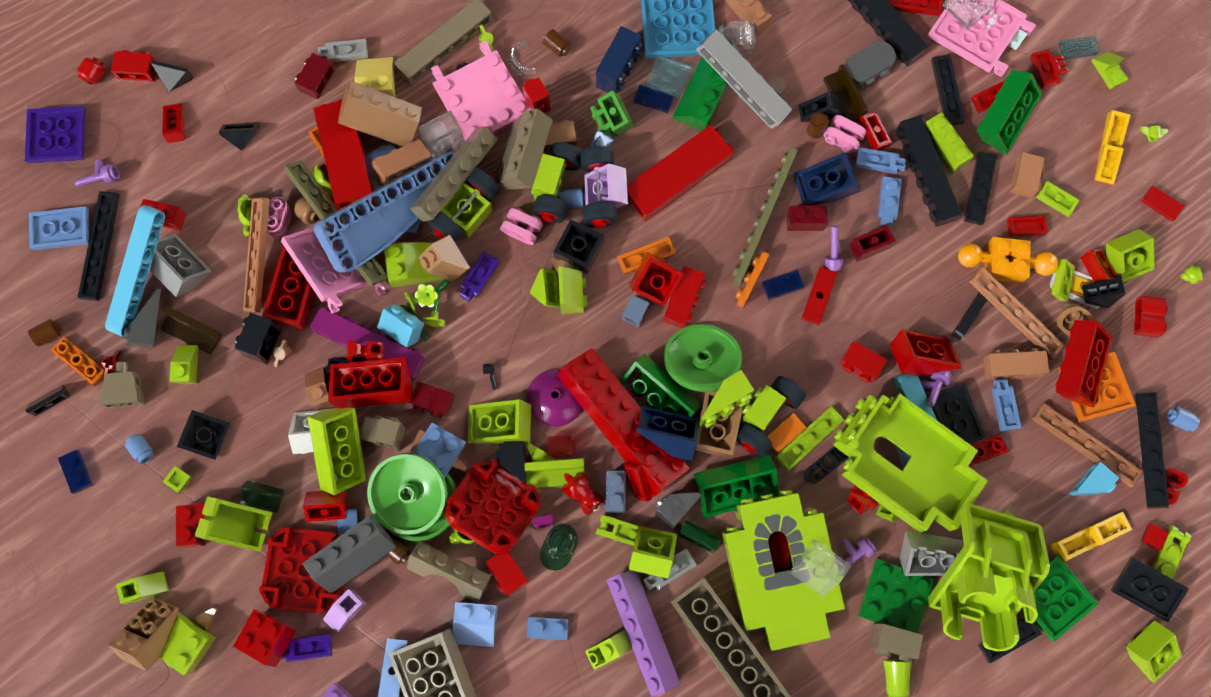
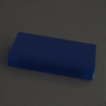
(653, 99)

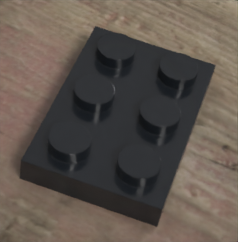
(958, 414)
(1149, 589)

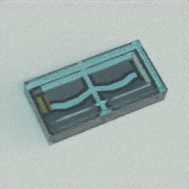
(1078, 47)

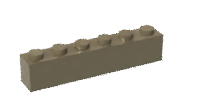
(443, 41)
(453, 174)

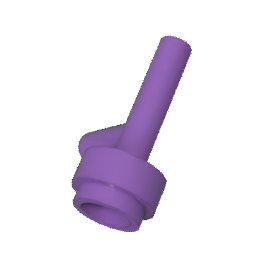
(108, 173)
(834, 261)
(937, 381)
(865, 548)

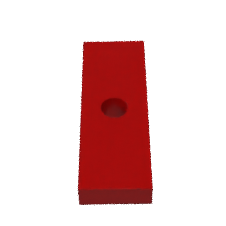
(822, 286)
(989, 449)

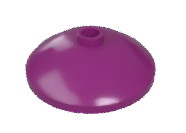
(552, 410)

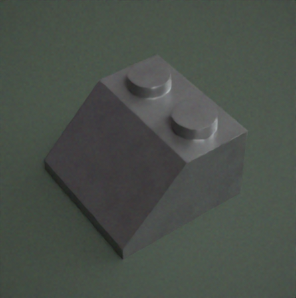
(675, 507)

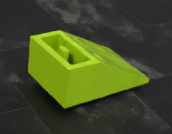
(732, 393)

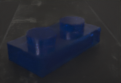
(782, 285)
(75, 471)

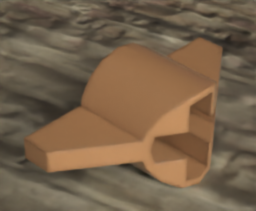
(557, 263)
(281, 352)
(206, 618)

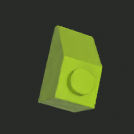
(184, 365)

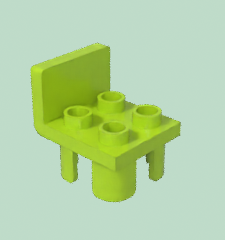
(992, 576)

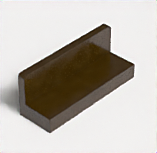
(843, 86)
(190, 330)

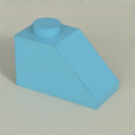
(1095, 481)

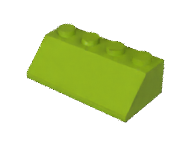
(337, 449)

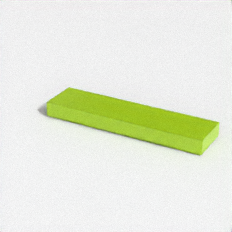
(809, 438)

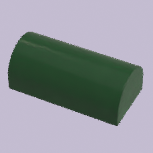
(699, 536)

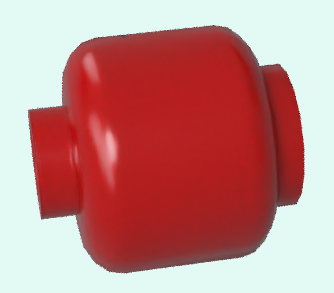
(91, 70)

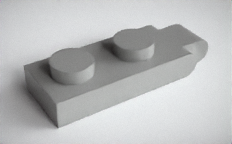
(344, 50)
(681, 564)

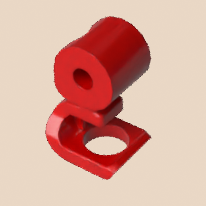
(372, 350)
(1182, 480)

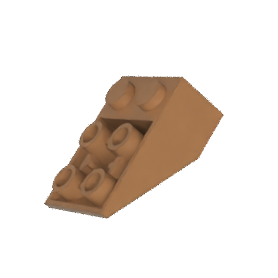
(145, 634)

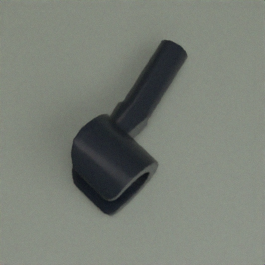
(489, 369)

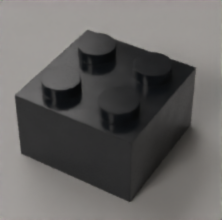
(579, 246)
(257, 338)

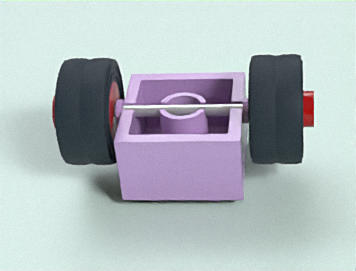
(603, 187)

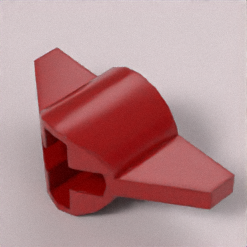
(109, 362)

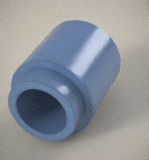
(573, 197)
(1183, 419)
(139, 449)

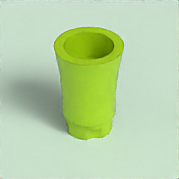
(897, 677)

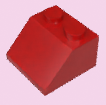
(655, 279)

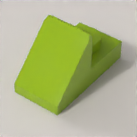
(1109, 69)

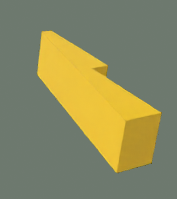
(1111, 146)
(1091, 537)

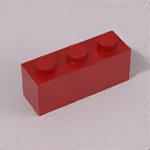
(684, 298)

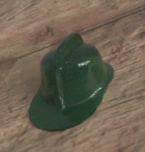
(558, 547)

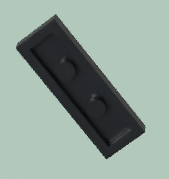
(1026, 633)

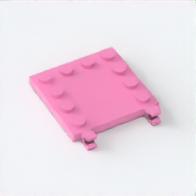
(982, 44)
(481, 93)
(319, 272)

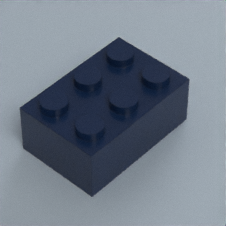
(618, 61)

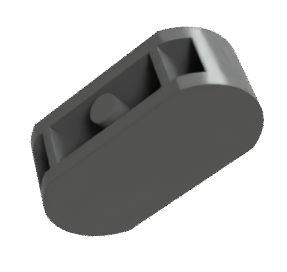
(871, 64)

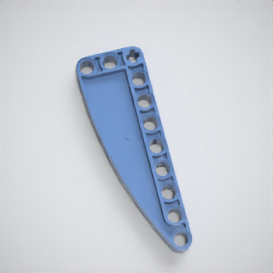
(377, 225)

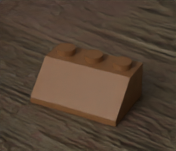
(721, 436)

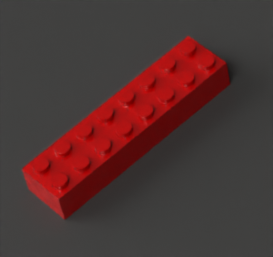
(618, 418)

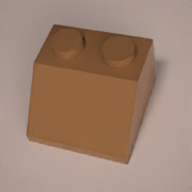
(444, 260)

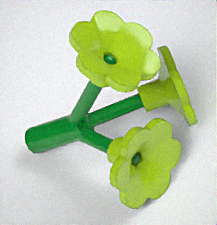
(428, 296)

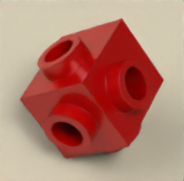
(861, 501)

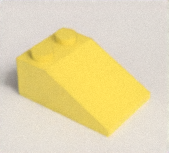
(376, 74)

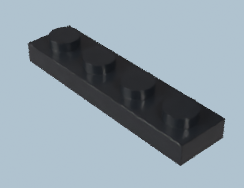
(948, 89)
(980, 188)

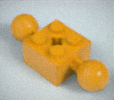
(1008, 259)

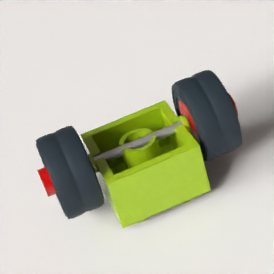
(550, 180)
(466, 207)
(765, 406)

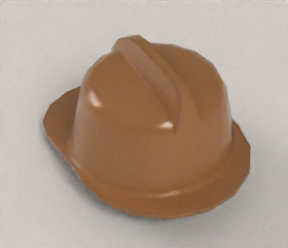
(1069, 314)

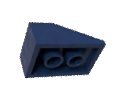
(827, 181)
(670, 431)

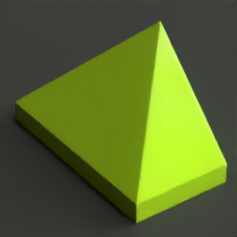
(546, 288)

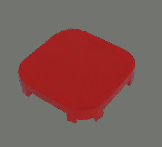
(492, 507)
(286, 580)

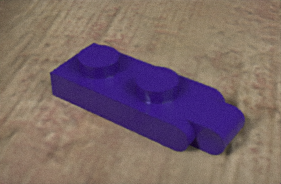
(478, 276)
(308, 648)

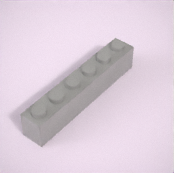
(744, 79)

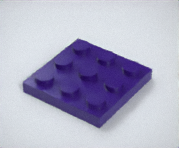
(55, 134)

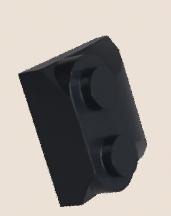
(203, 434)

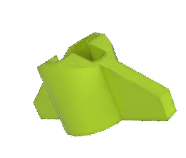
(486, 36)
(1153, 132)
(538, 455)

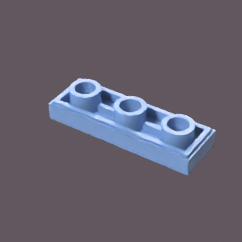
(389, 683)

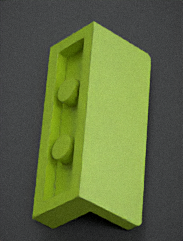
(552, 472)

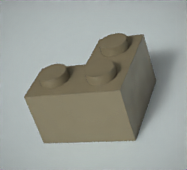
(383, 432)
(893, 640)

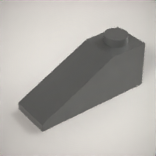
(143, 327)

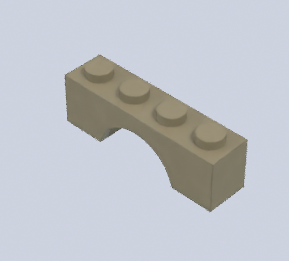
(429, 560)

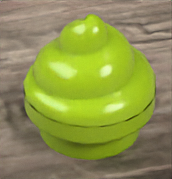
(1192, 274)

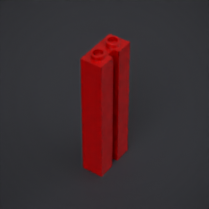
(343, 156)
(678, 172)

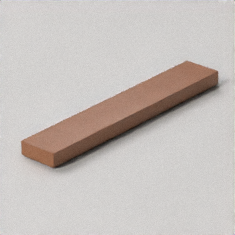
(256, 255)
(1016, 313)
(1087, 444)

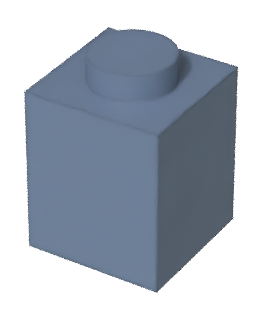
(635, 310)

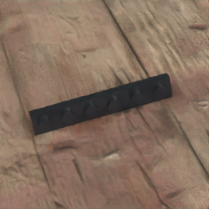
(1151, 450)

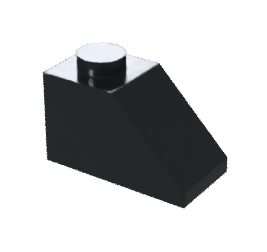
(827, 103)
(512, 459)

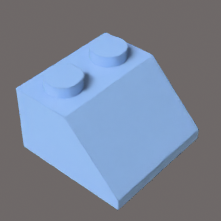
(474, 624)

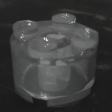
(741, 36)

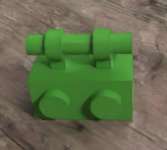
(615, 113)

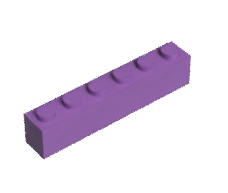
(643, 632)

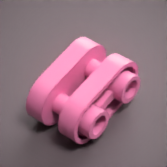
(844, 134)
(518, 216)
(278, 217)

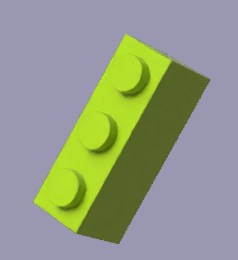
(948, 143)

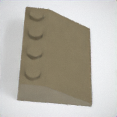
(523, 150)
(432, 668)

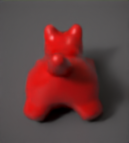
(580, 490)

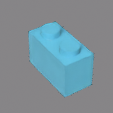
(400, 325)

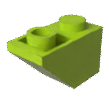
(142, 588)
(609, 649)

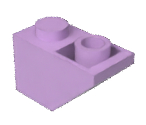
(344, 610)

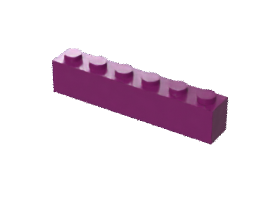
(343, 329)

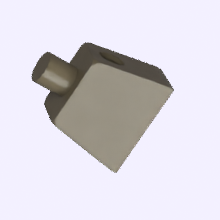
(122, 388)

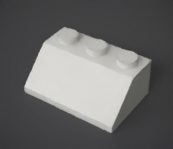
(299, 432)

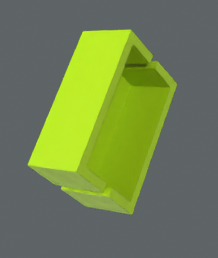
(233, 524)

